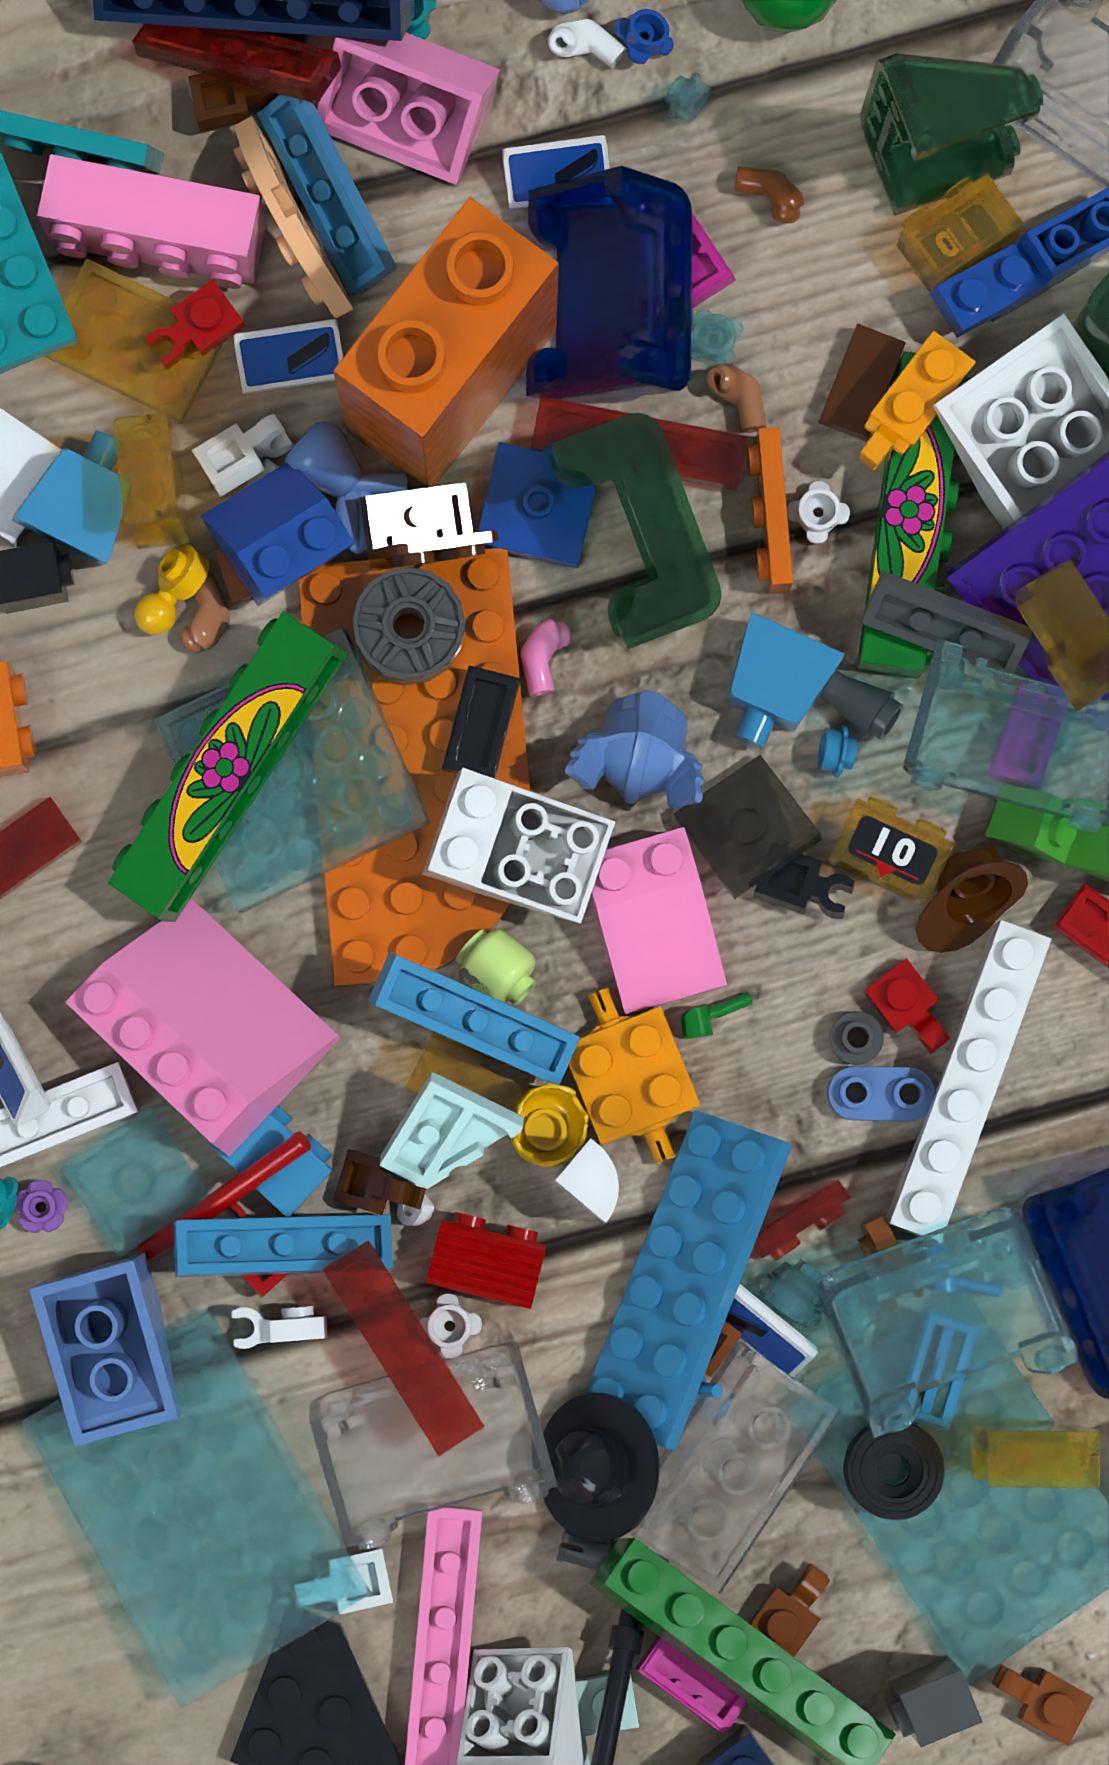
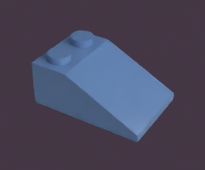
(107, 1348)

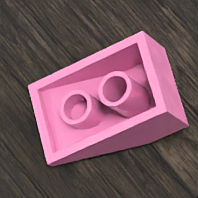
(656, 922)

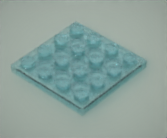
(326, 800)

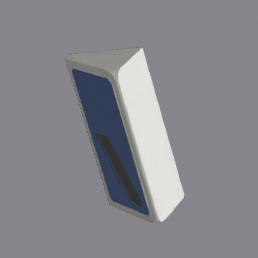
(550, 163)
(288, 356)
(19, 1085)
(769, 1333)

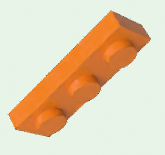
(770, 510)

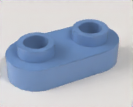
(881, 1093)

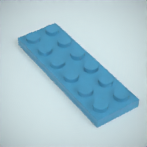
(689, 1271)

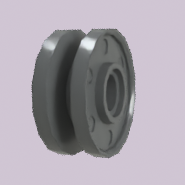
(403, 593)

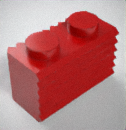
(485, 1261)

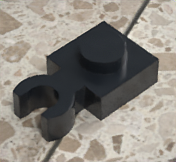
(801, 882)

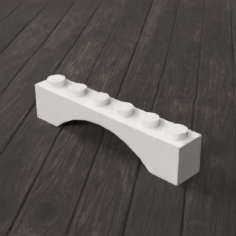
(969, 1080)

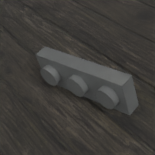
(928, 615)

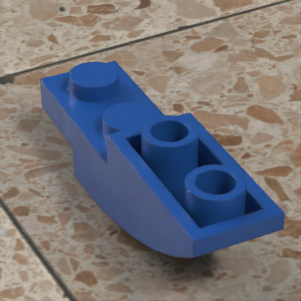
(1026, 267)

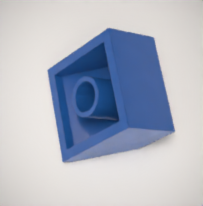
(277, 532)

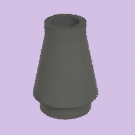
(863, 705)

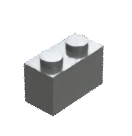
(932, 1702)

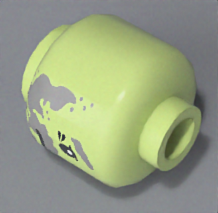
(496, 966)

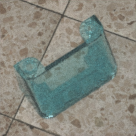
(1010, 740)
(942, 1313)

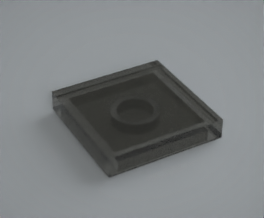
(748, 826)

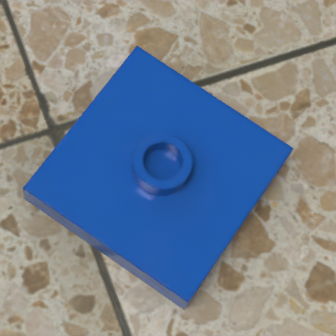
(533, 509)

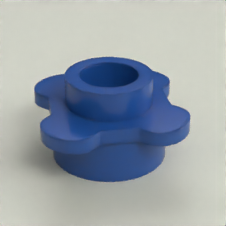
(653, 27)

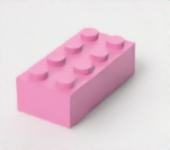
(152, 221)

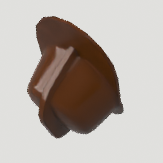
(970, 898)

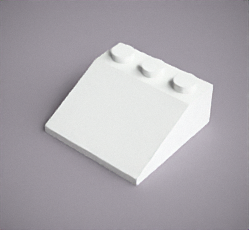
(1030, 420)

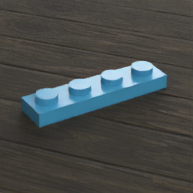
(327, 192)
(473, 1019)
(275, 1244)

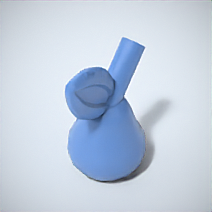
(332, 467)

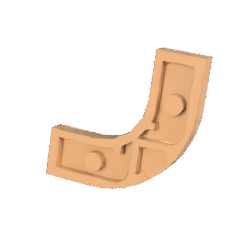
(298, 244)

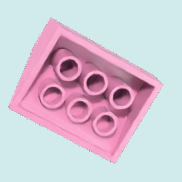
(204, 1024)

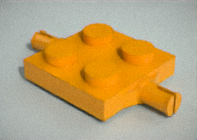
(632, 1076)

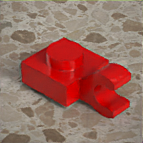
(904, 1000)

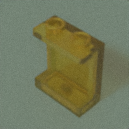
(151, 480)
(1035, 1455)

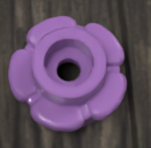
(55, 1204)

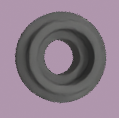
(842, 1047)

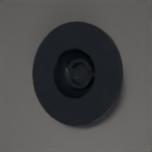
(602, 1466)

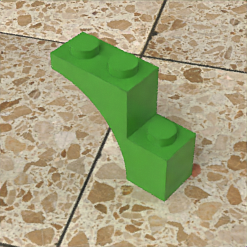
(1050, 839)

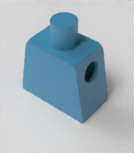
(78, 501)
(777, 678)

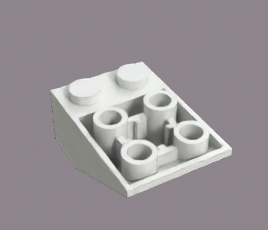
(518, 846)
(521, 1709)

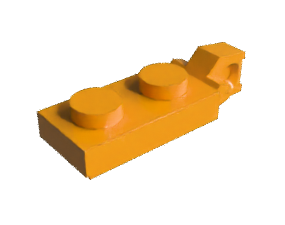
(909, 402)

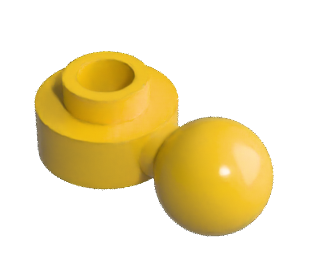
(180, 577)

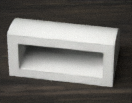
(592, 1181)

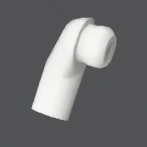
(583, 38)

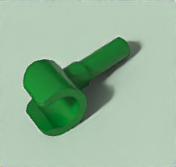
(697, 1021)

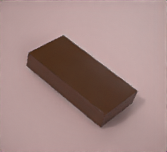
(861, 381)

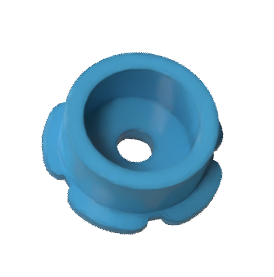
(836, 751)

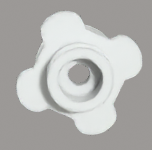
(818, 497)
(465, 1325)

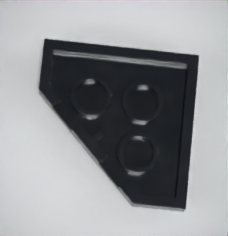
(314, 1708)

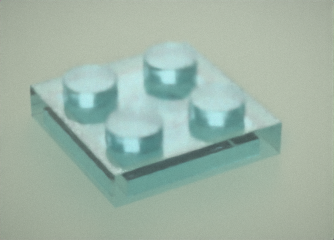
(134, 1182)

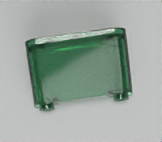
(943, 122)

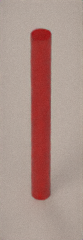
(230, 1192)

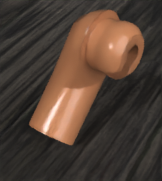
(741, 391)
(209, 620)

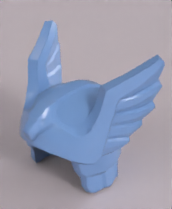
(640, 752)

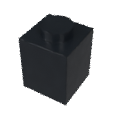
(34, 577)

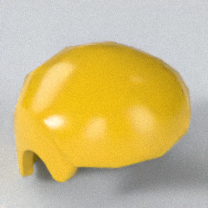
(552, 1125)

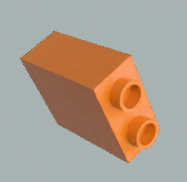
(448, 344)

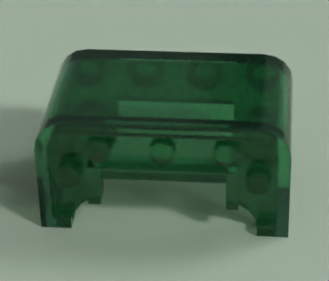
(680, 573)

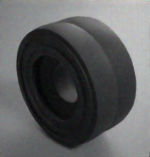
(899, 1500)

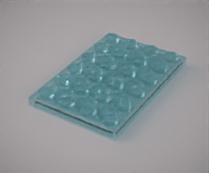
(204, 1521)
(982, 1559)

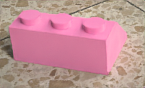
(409, 102)

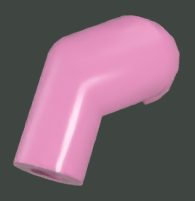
(537, 652)

